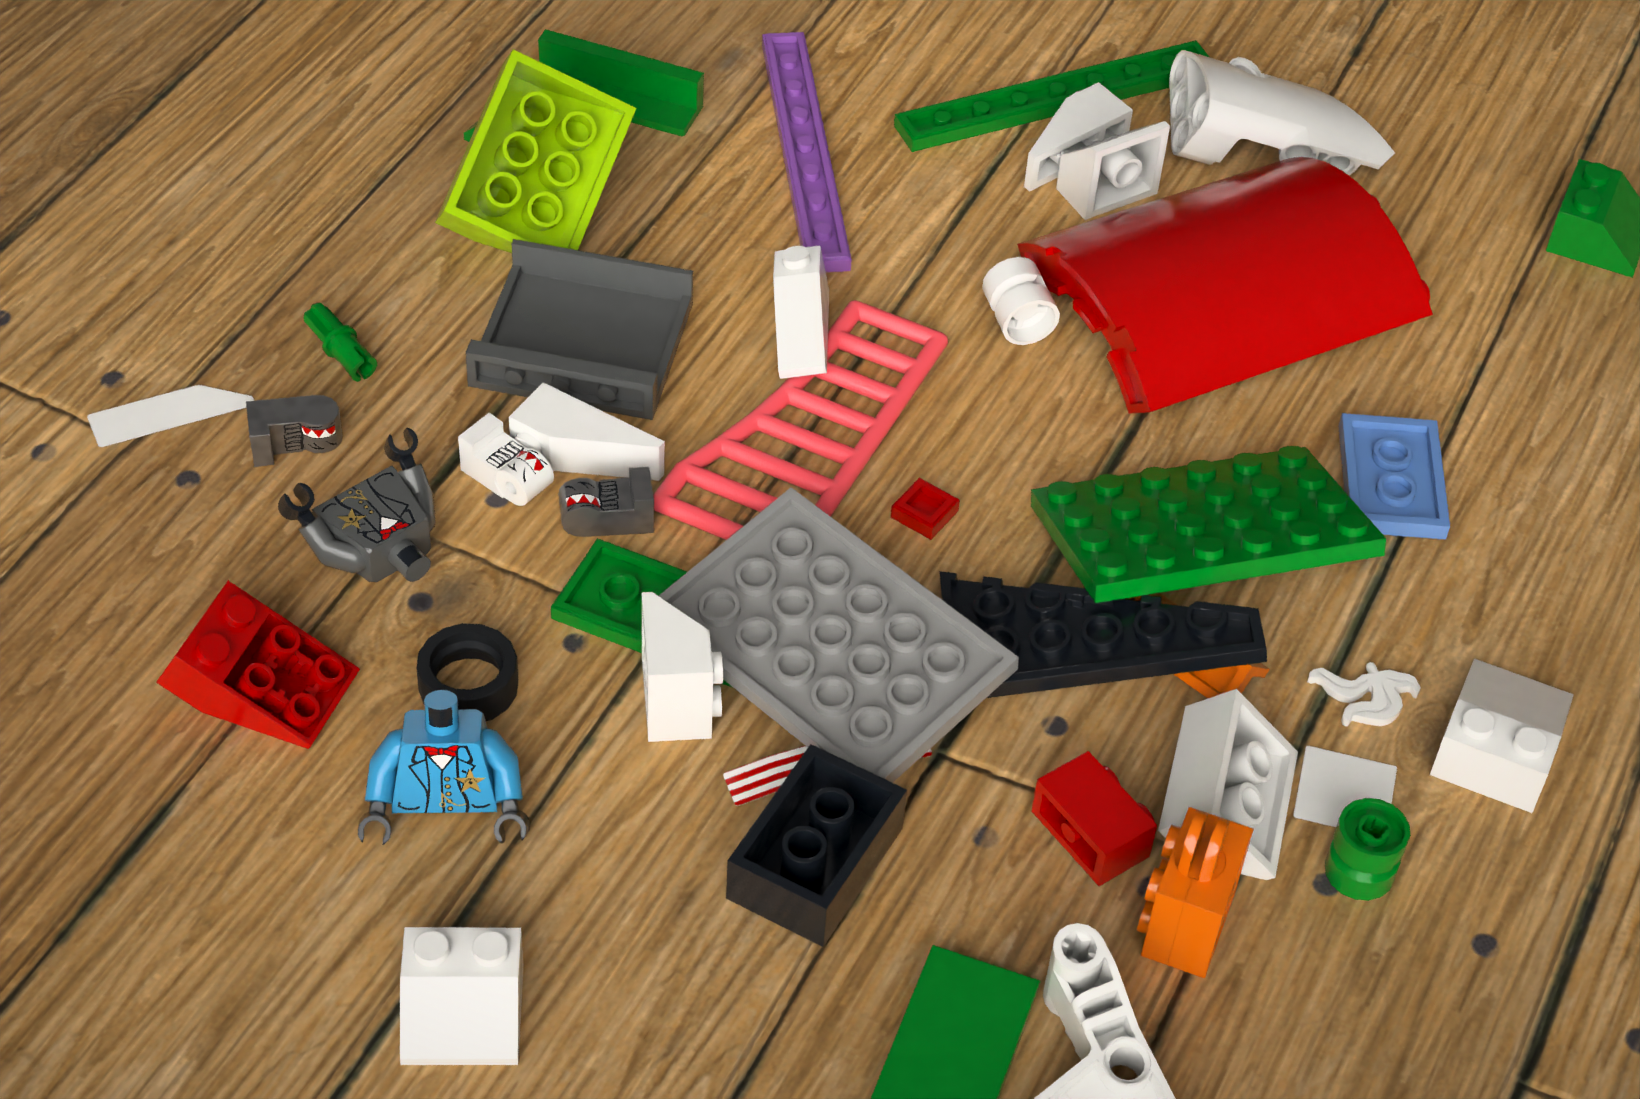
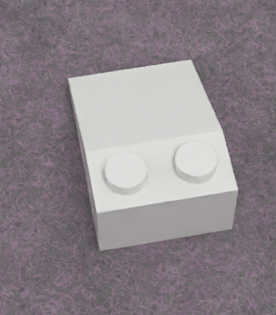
(1502, 735)

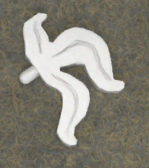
(1384, 690)

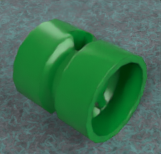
(1367, 849)

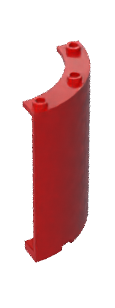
(1233, 278)

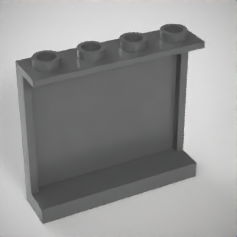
(584, 327)

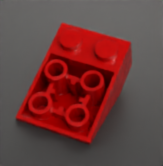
(258, 670)

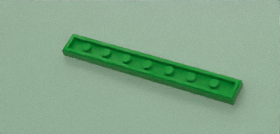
(1034, 99)

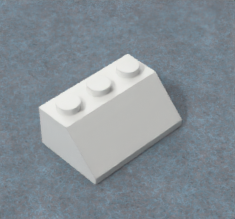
(1235, 769)

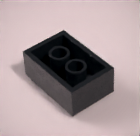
(816, 844)

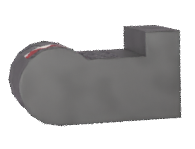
(292, 426)
(608, 505)

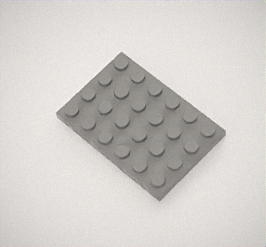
(838, 638)

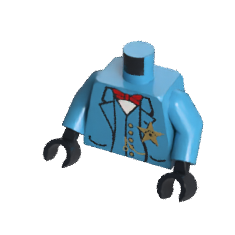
(444, 765)

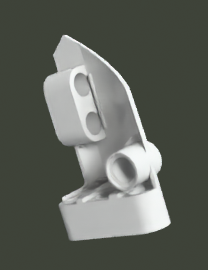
(1232, 101)

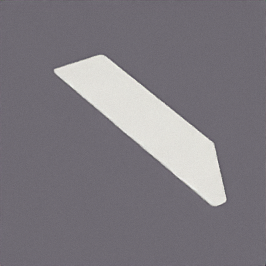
(163, 413)

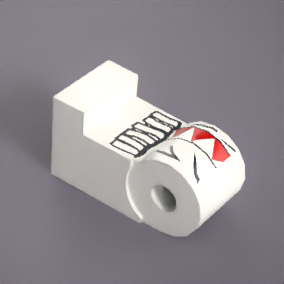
(503, 462)

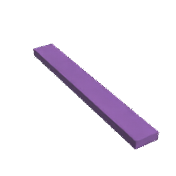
(805, 148)

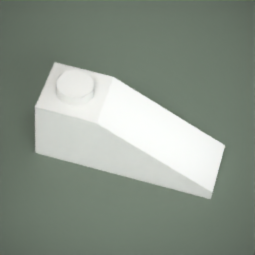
(1079, 122)
(801, 311)
(583, 438)

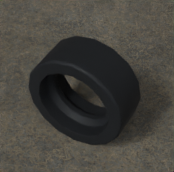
(471, 642)

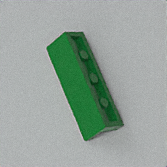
(662, 92)

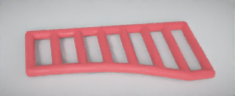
(791, 392)

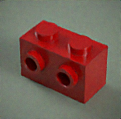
(1094, 817)

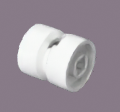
(1020, 301)

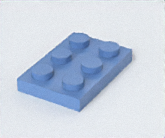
(1395, 473)

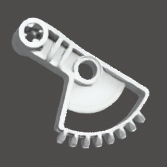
(1099, 1020)

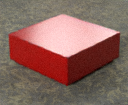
(925, 508)

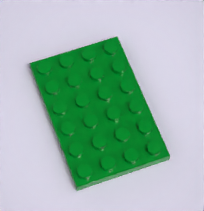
(1204, 523)

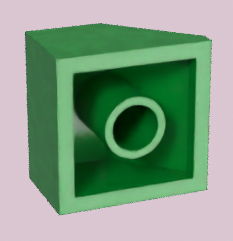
(1599, 220)

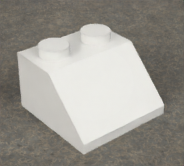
(1114, 170)
(678, 673)
(460, 996)

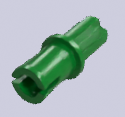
(340, 342)

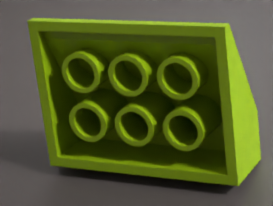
(535, 159)

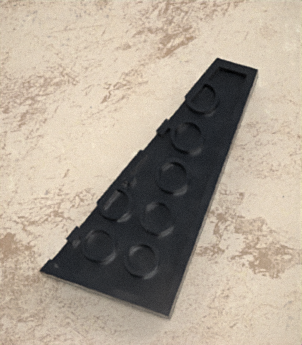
(1076, 642)

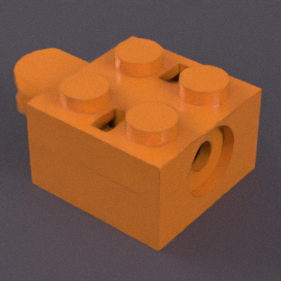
(1193, 891)

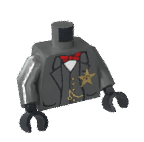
(375, 524)

